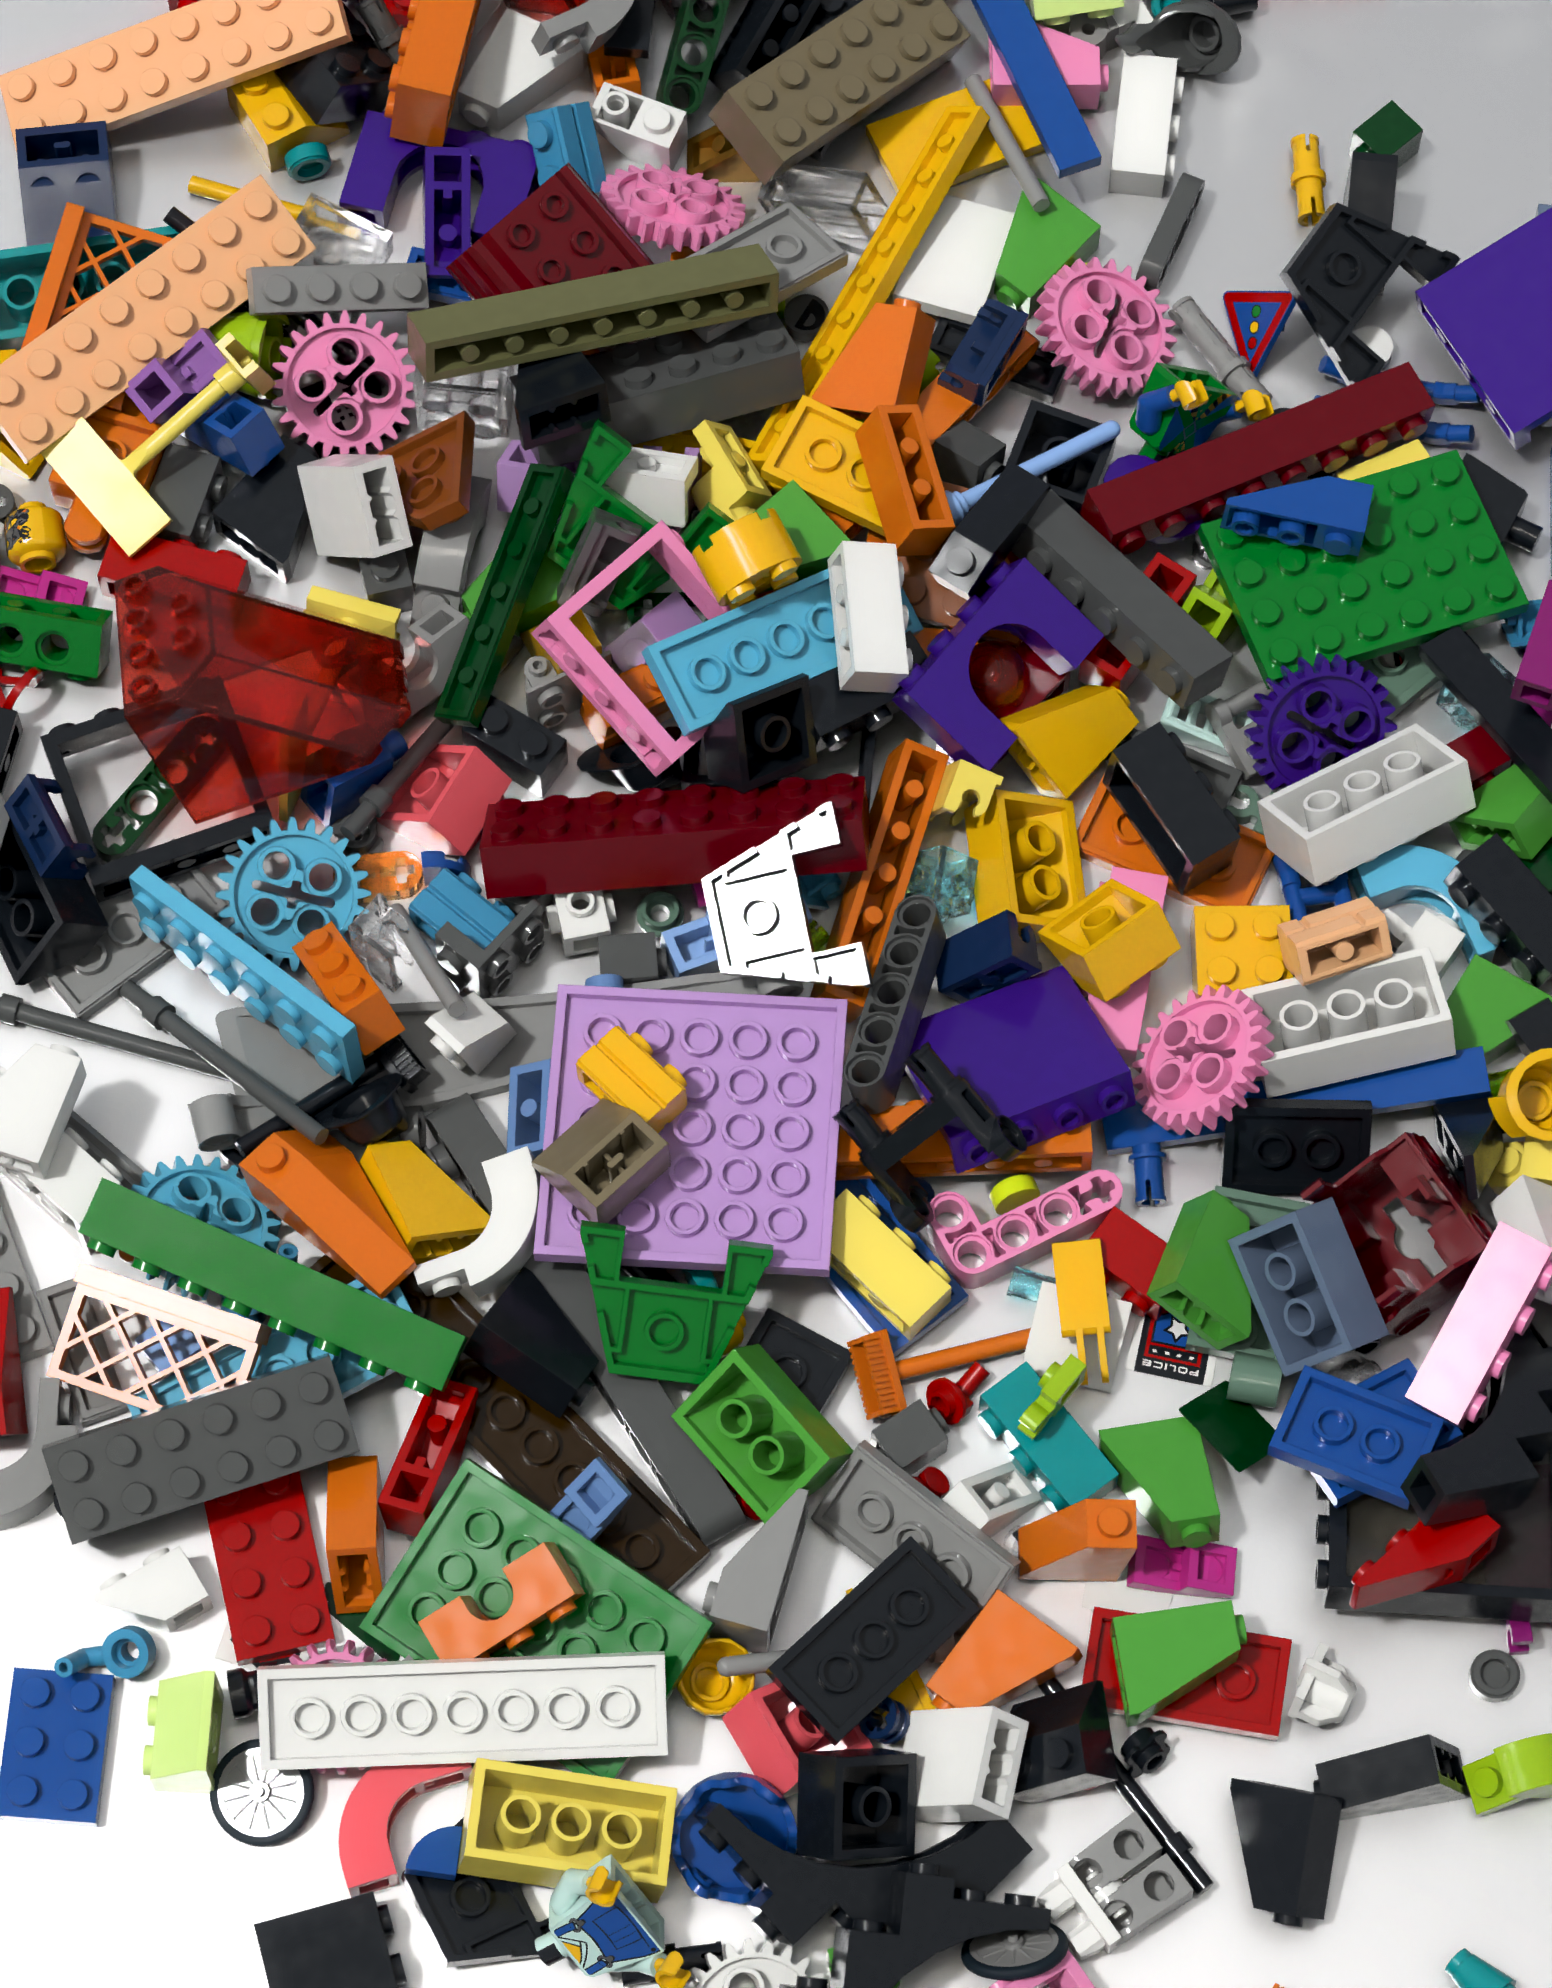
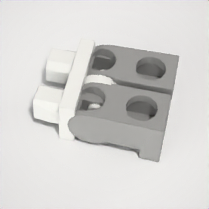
(1105, 1903)

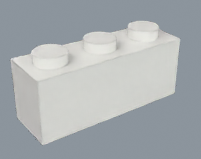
(1145, 125)
(869, 616)

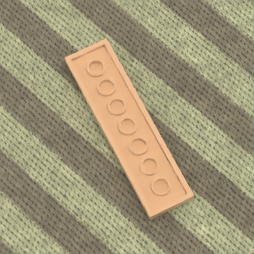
(170, 61)
(144, 316)

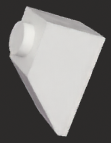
(993, 1498)

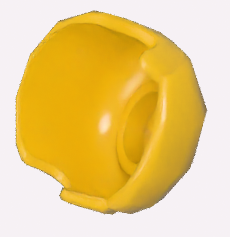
(705, 1688)

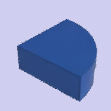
(435, 861)
(436, 1854)

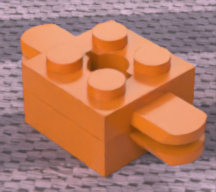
(123, 434)

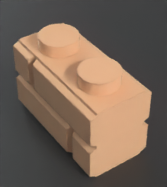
(1334, 940)

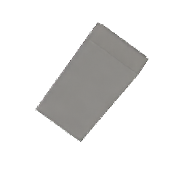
(89, 1405)

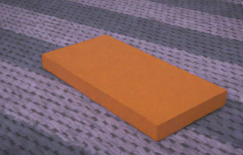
(1111, 840)

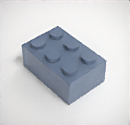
(1308, 1286)

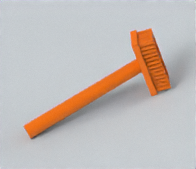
(881, 1374)

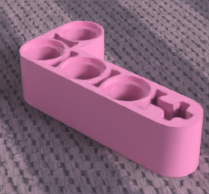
(1026, 1220)

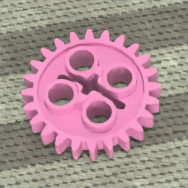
(672, 206)
(1075, 320)
(314, 356)
(1202, 1060)

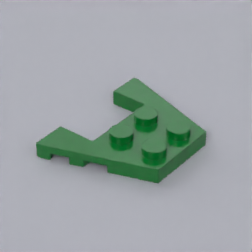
(588, 489)
(662, 1325)

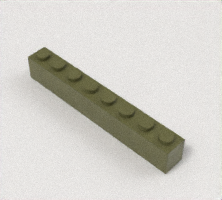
(592, 312)

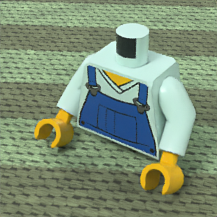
(608, 1926)

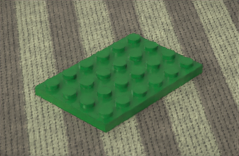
(1419, 572)
(489, 1524)

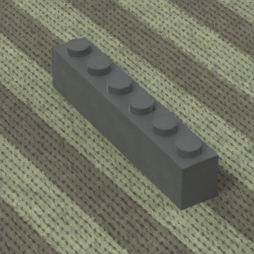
(1123, 603)

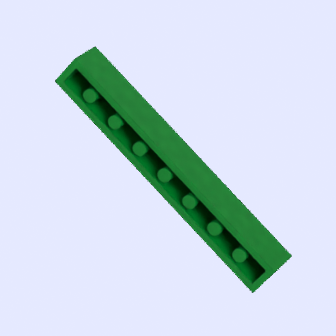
(272, 1285)

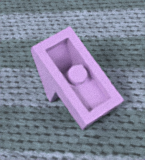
(661, 622)

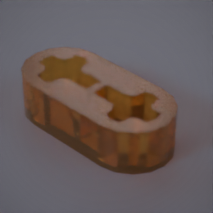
(381, 876)

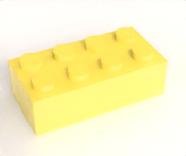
(542, 1821)

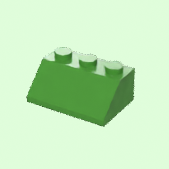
(761, 1431)

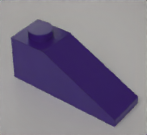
(445, 207)

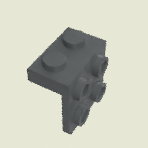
(491, 969)

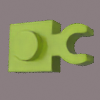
(1057, 1387)

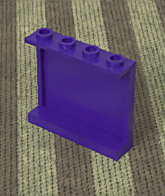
(1498, 325)
(1030, 1057)

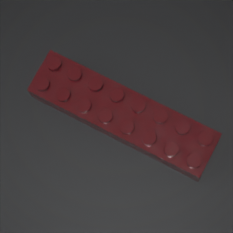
(659, 835)

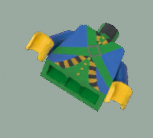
(1185, 407)

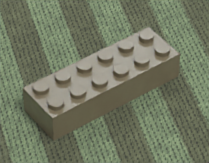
(835, 80)

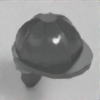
(1189, 30)

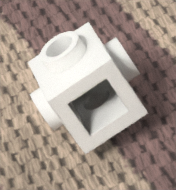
(581, 919)

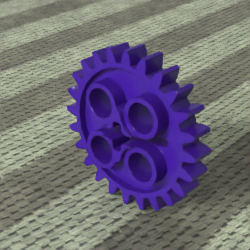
(1342, 693)

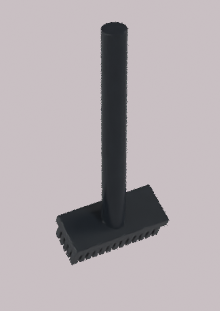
(393, 1056)

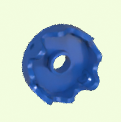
(751, 1802)

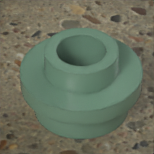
(659, 902)

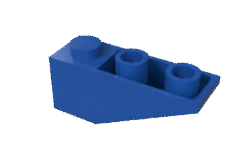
(237, 433)
(1312, 513)

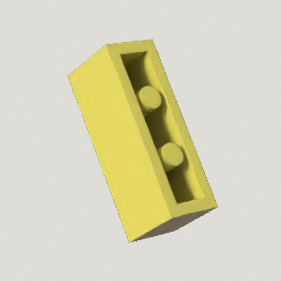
(885, 1267)

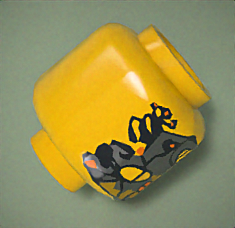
(35, 537)

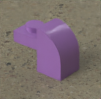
(171, 383)

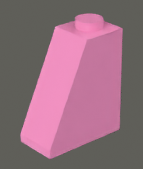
(1076, 61)

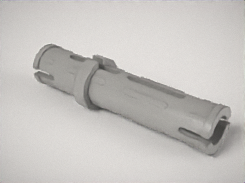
(1230, 367)

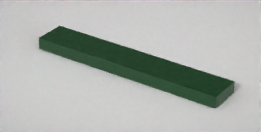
(504, 595)

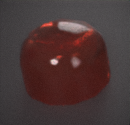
(998, 675)

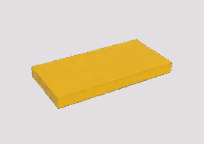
(903, 135)

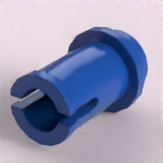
(1148, 1172)

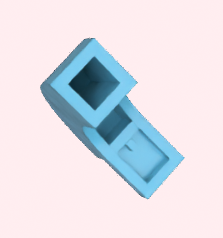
(1417, 877)

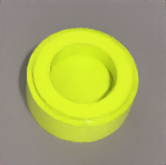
(1013, 1193)

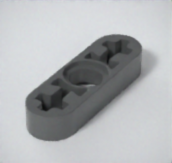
(1170, 230)

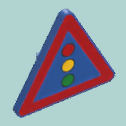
(1257, 321)

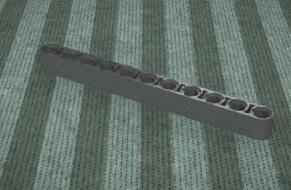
(636, 1401)

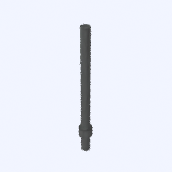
(379, 797)
(14, 1011)
(163, 1016)

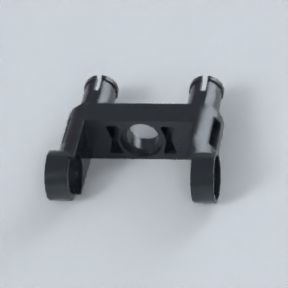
(950, 1098)

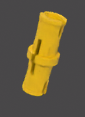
(1308, 179)

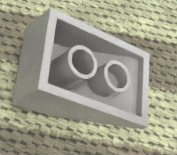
(756, 1579)

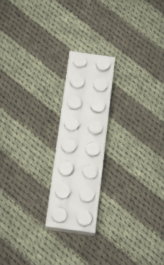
(462, 1710)

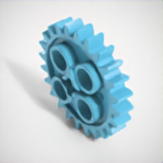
(303, 851)
(217, 1197)

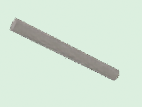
(1008, 144)
(430, 966)

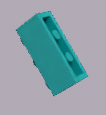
(1059, 1457)

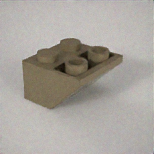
(604, 1160)

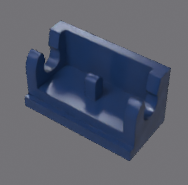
(984, 351)
(44, 830)
(987, 958)

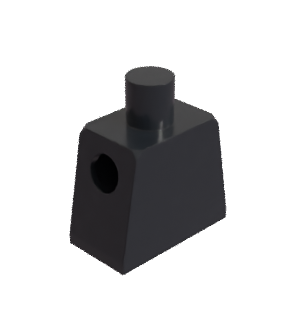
(1504, 505)

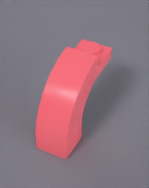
(371, 1814)

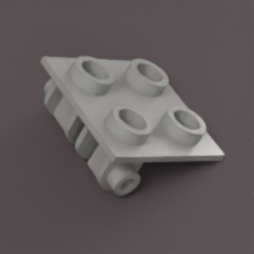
(551, 695)

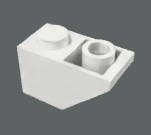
(640, 126)
(471, 1038)
(156, 1596)

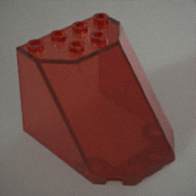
(249, 690)

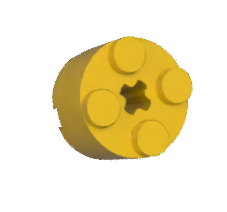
(748, 559)

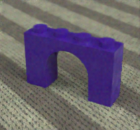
(383, 164)
(940, 690)

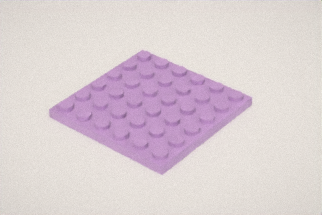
(748, 1150)

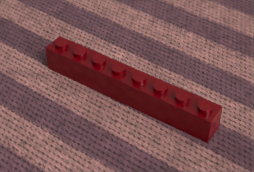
(1259, 457)

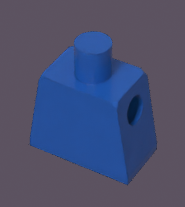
(340, 795)

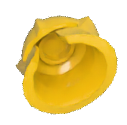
(1526, 1098)

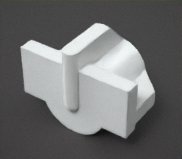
(1323, 1691)

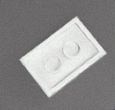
(956, 260)

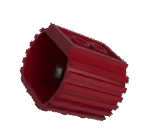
(548, 240)

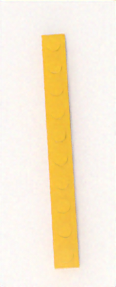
(884, 255)

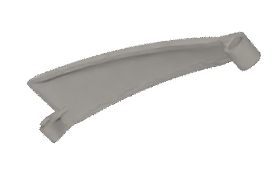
(295, 1073)

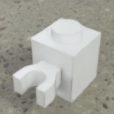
(1430, 930)

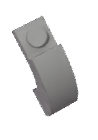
(589, 24)
(447, 554)
(26, 1483)

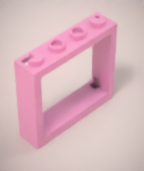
(595, 675)

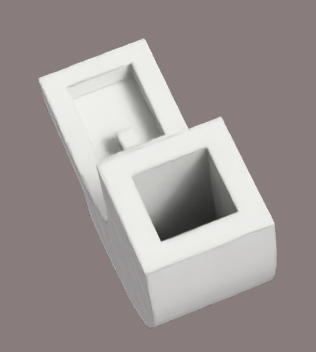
(504, 1242)

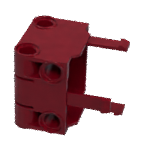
(1423, 1184)

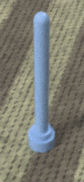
(962, 502)

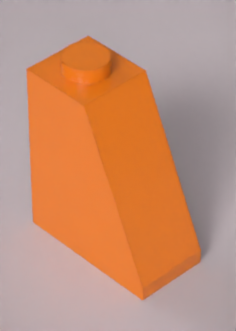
(881, 361)
(355, 1533)
(1080, 1542)
(1000, 1658)

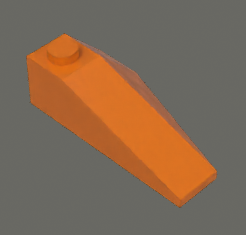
(330, 1204)

